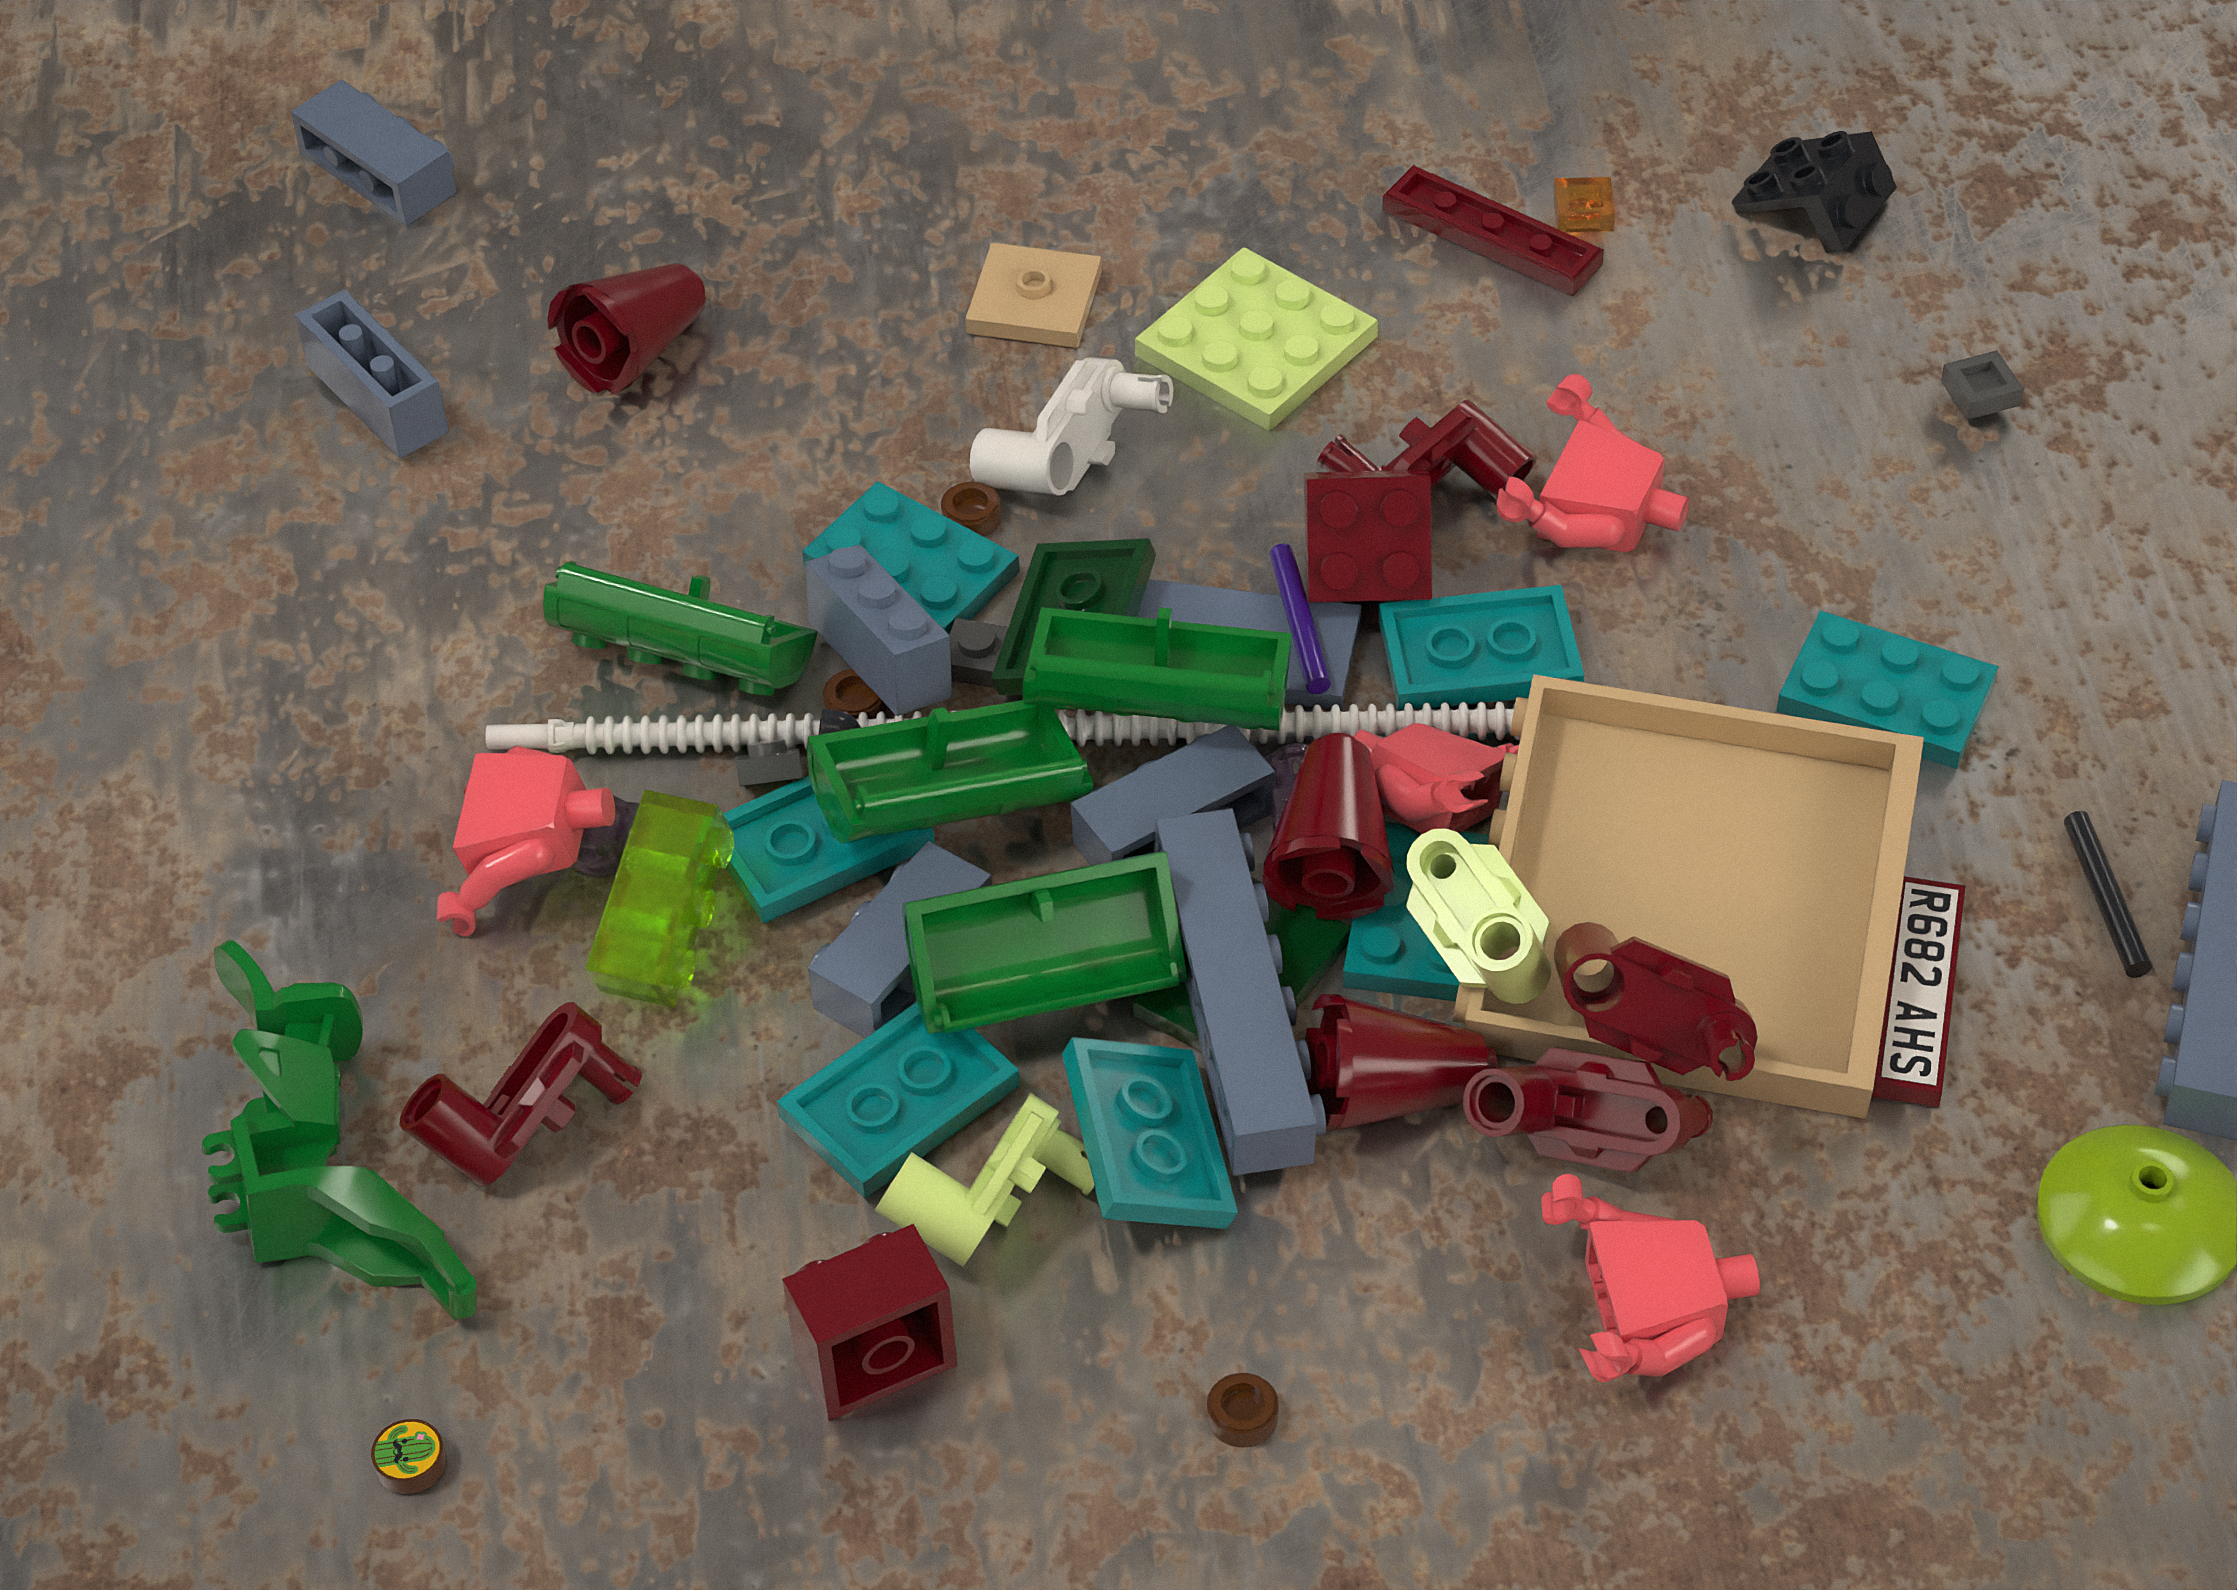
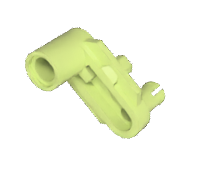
(1475, 912)
(957, 1217)

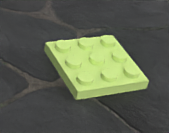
(1256, 338)

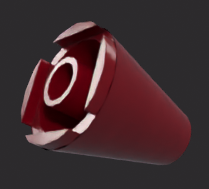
(623, 323)
(1331, 835)
(1387, 1062)

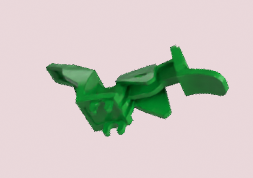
(285, 1138)

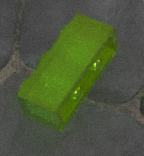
(660, 899)

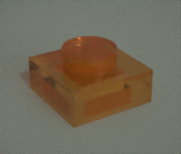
(1584, 204)

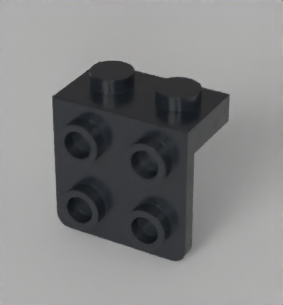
(1835, 179)

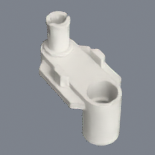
(1068, 430)

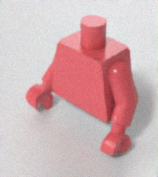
(1600, 486)
(1435, 777)
(518, 822)
(1652, 1284)

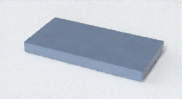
(1334, 622)

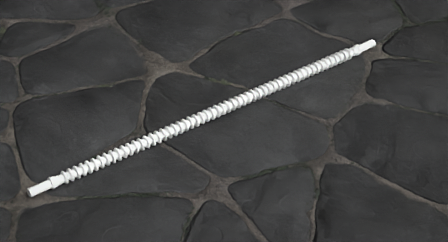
(563, 736)

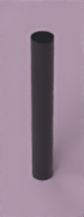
(2107, 894)

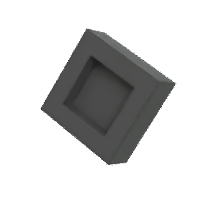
(1982, 385)
(975, 651)
(768, 762)

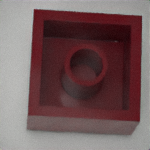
(1368, 536)
(870, 1321)

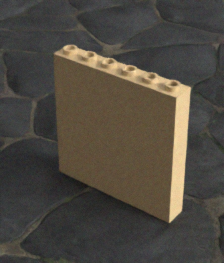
(1728, 843)

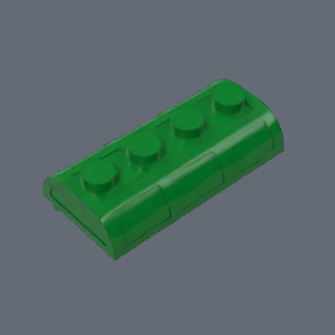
(678, 627)
(1158, 668)
(944, 769)
(1044, 943)

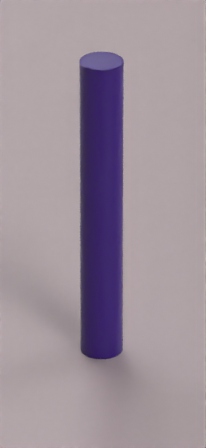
(1300, 619)

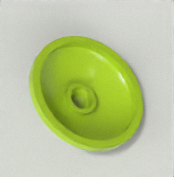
(2134, 1238)

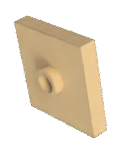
(1034, 295)

